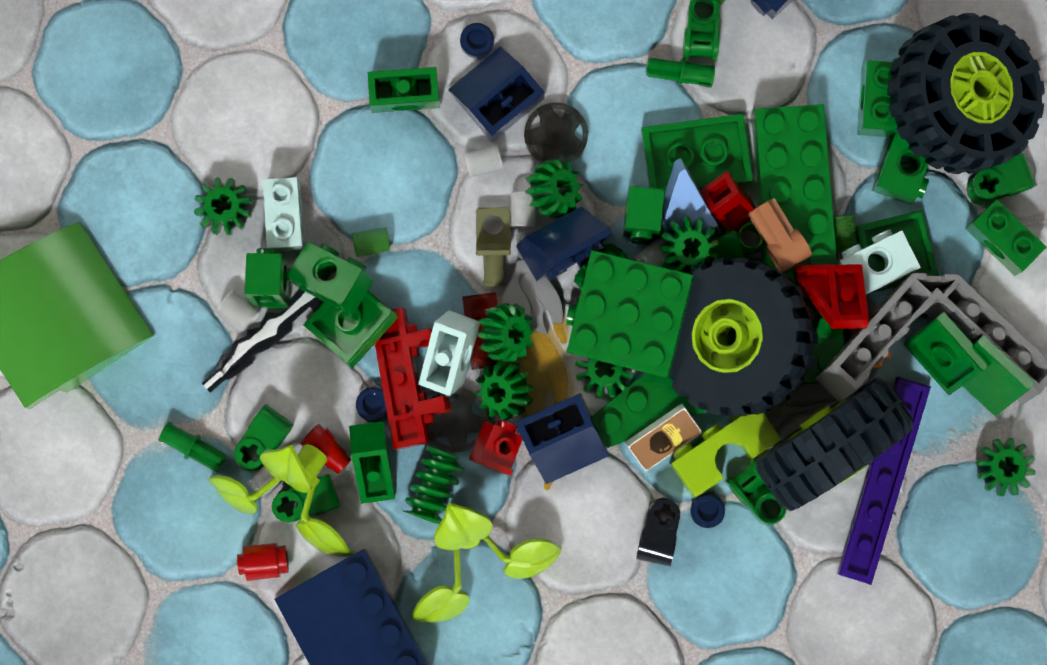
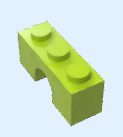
(697, 465)

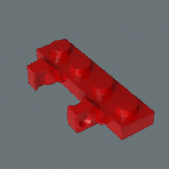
(405, 404)

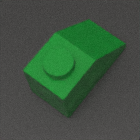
(371, 462)

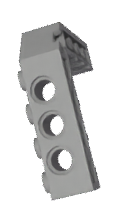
(930, 296)

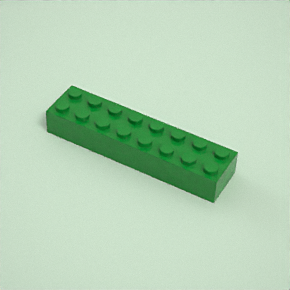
(796, 172)

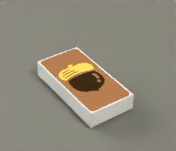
(663, 437)

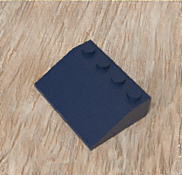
(349, 617)

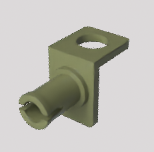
(493, 246)

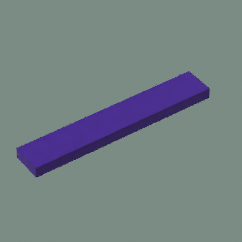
(881, 492)

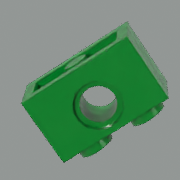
(403, 90)
(874, 112)
(893, 180)
(643, 214)
(1006, 237)
(266, 279)
(344, 290)

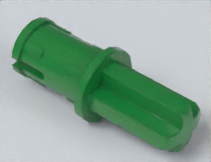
(681, 72)
(192, 447)

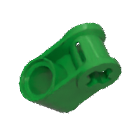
(701, 34)
(1005, 180)
(265, 432)
(754, 493)
(323, 500)

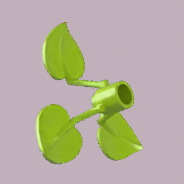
(299, 473)
(465, 529)

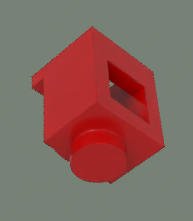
(728, 201)
(487, 451)

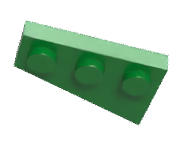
(638, 408)

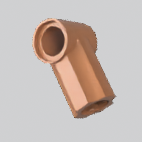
(784, 244)

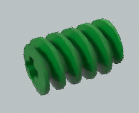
(434, 485)

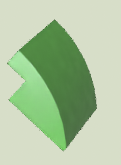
(62, 316)

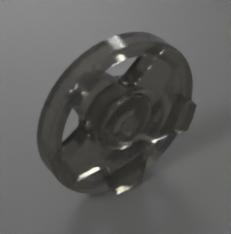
(555, 133)
(457, 422)

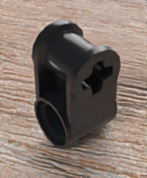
(657, 538)

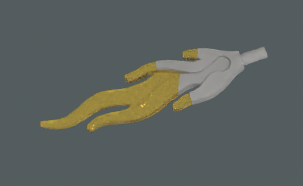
(542, 358)

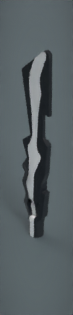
(259, 339)

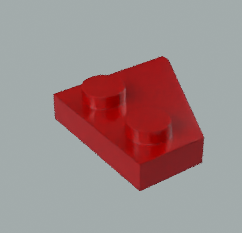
(836, 293)

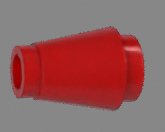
(327, 443)

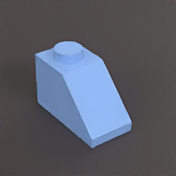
(684, 199)

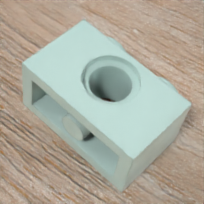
(283, 214)
(896, 254)
(449, 353)

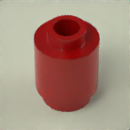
(263, 561)

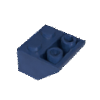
(497, 93)
(563, 244)
(562, 438)

